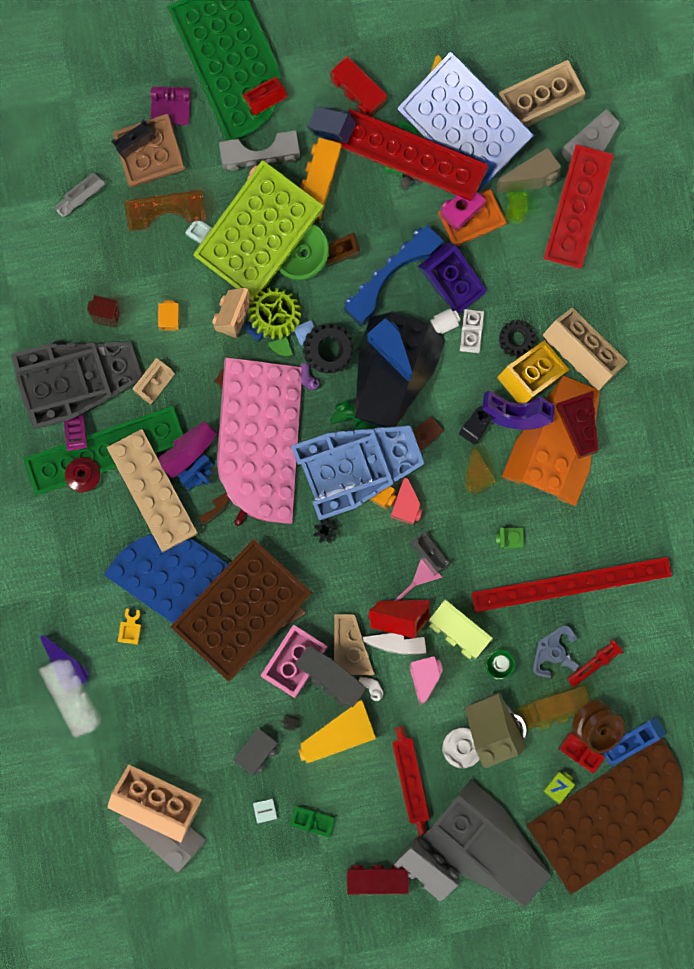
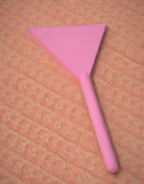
(422, 576)

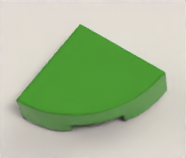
(281, 347)

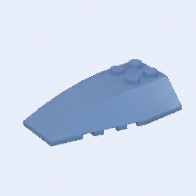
(356, 465)

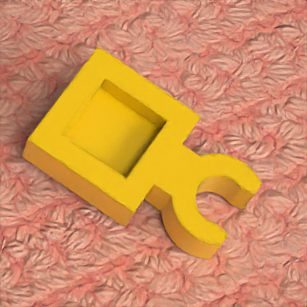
(129, 630)

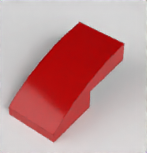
(580, 753)

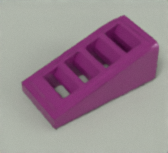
(80, 430)

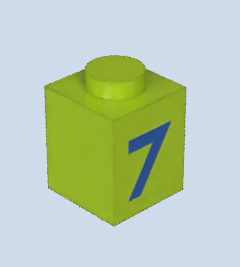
(559, 787)

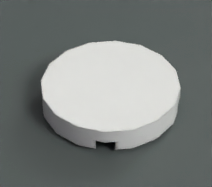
(460, 748)

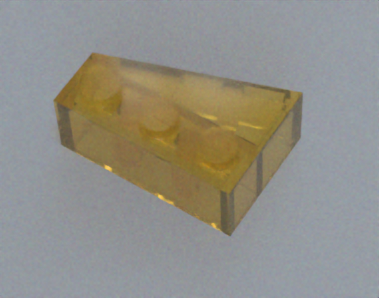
(554, 708)

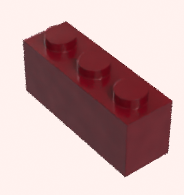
(377, 880)

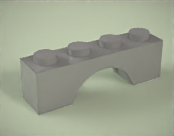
(235, 155)

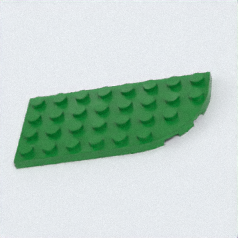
(228, 58)

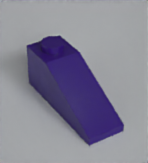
(56, 653)

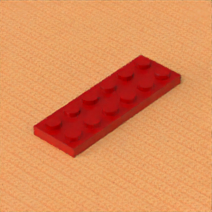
(578, 206)

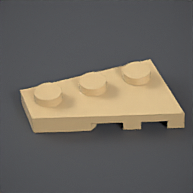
(349, 646)

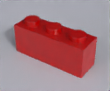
(358, 87)

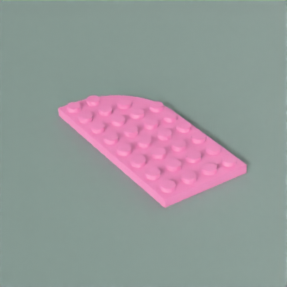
(257, 435)

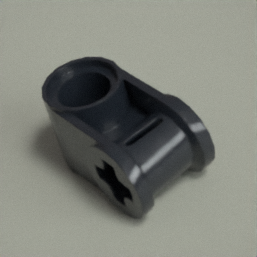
(474, 427)

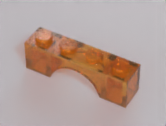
(144, 210)

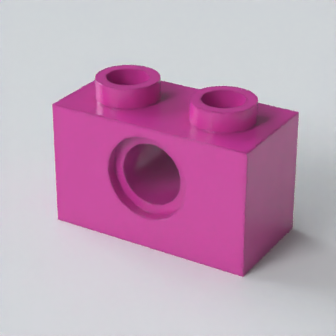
(458, 218)

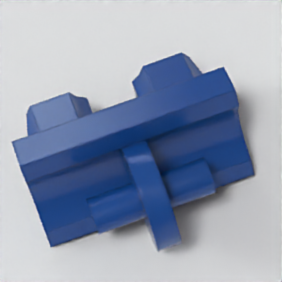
(197, 474)

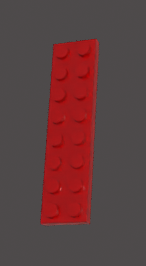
(415, 156)

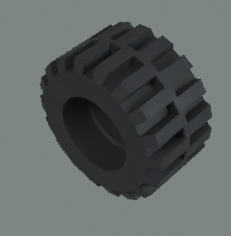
(345, 348)

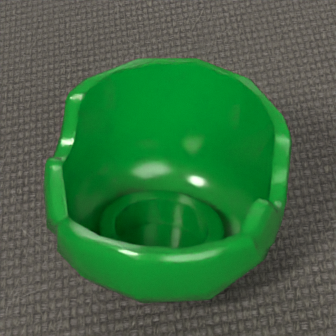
(500, 664)

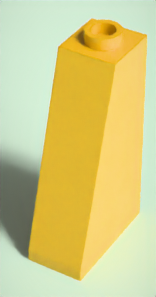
(342, 733)

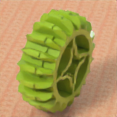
(260, 305)

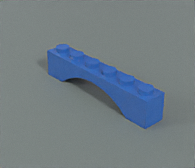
(421, 247)

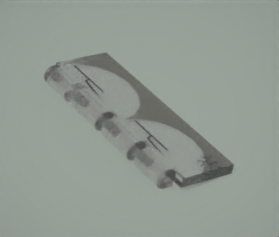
(66, 695)

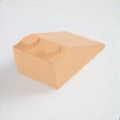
(233, 312)

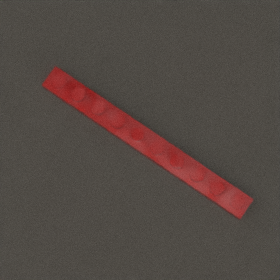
(571, 584)

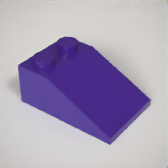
(452, 278)

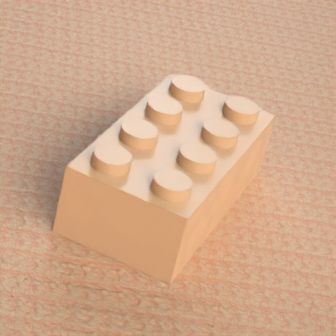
(154, 803)

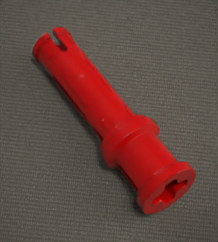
(604, 659)

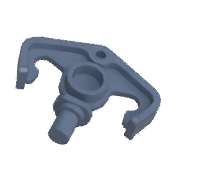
(551, 650)

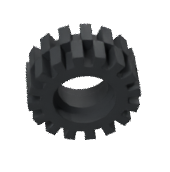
(521, 327)

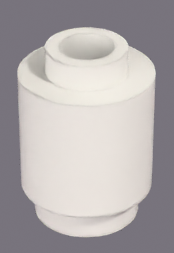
(445, 321)

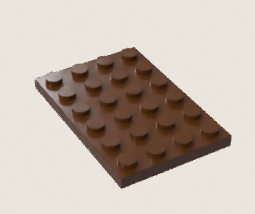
(241, 610)

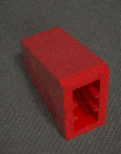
(400, 617)

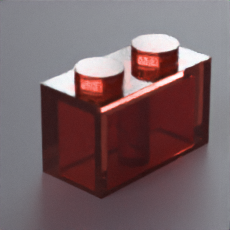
(104, 311)

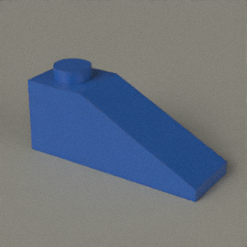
(388, 343)
(635, 741)

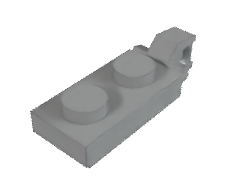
(78, 194)

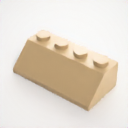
(544, 94)
(585, 348)

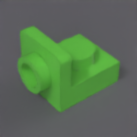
(509, 538)

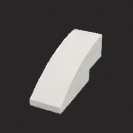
(396, 644)

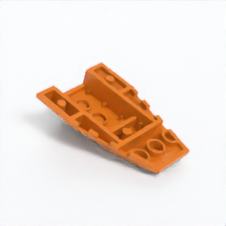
(546, 455)

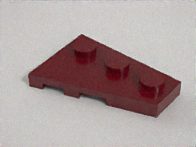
(579, 422)

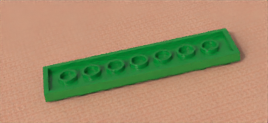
(48, 467)

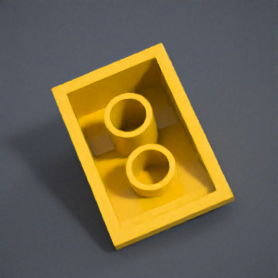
(533, 373)

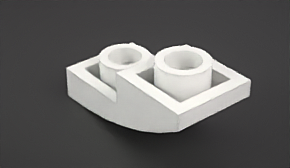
(471, 331)

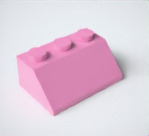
(425, 676)

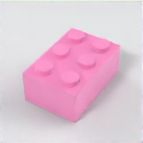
(282, 669)

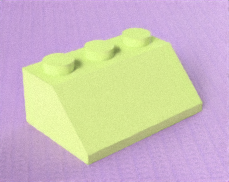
(459, 630)

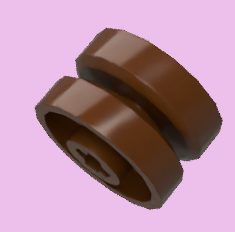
(598, 726)

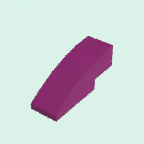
(187, 449)

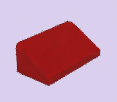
(265, 95)

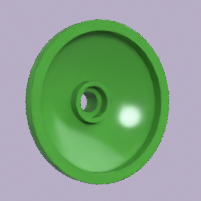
(302, 268)

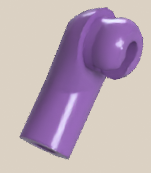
(306, 379)

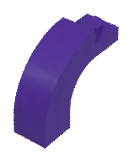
(518, 415)

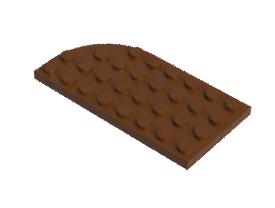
(611, 816)

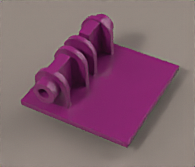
(171, 101)

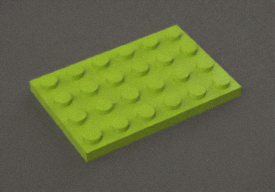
(258, 230)

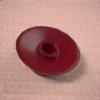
(85, 483)

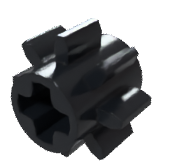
(328, 526)

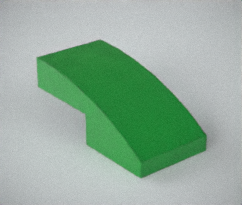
(312, 822)

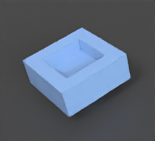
(302, 330)

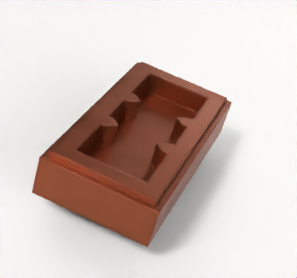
(427, 433)

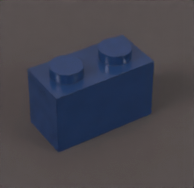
(331, 124)

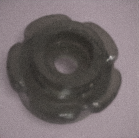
(290, 722)

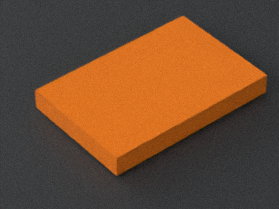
(483, 222)

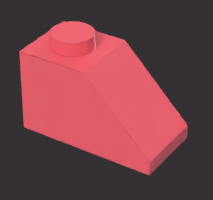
(407, 504)

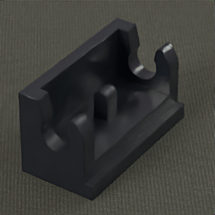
(133, 139)

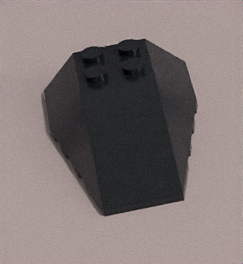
(381, 390)

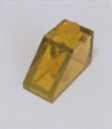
(478, 476)

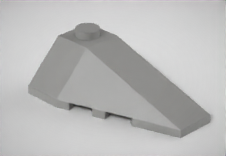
(173, 852)

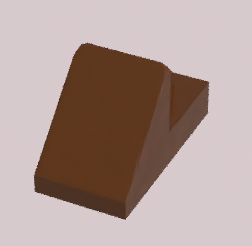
(343, 249)

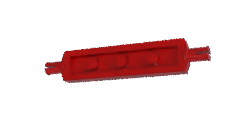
(410, 781)

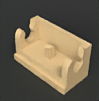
(153, 381)

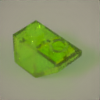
(516, 207)

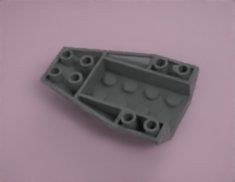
(486, 846)

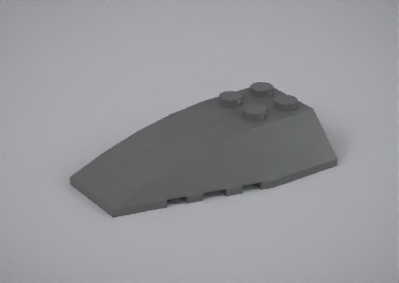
(72, 378)

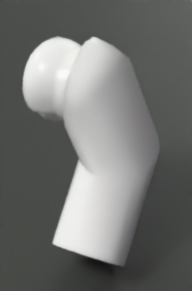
(373, 686)

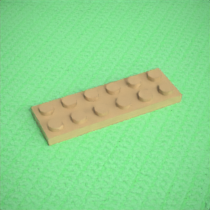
(152, 490)

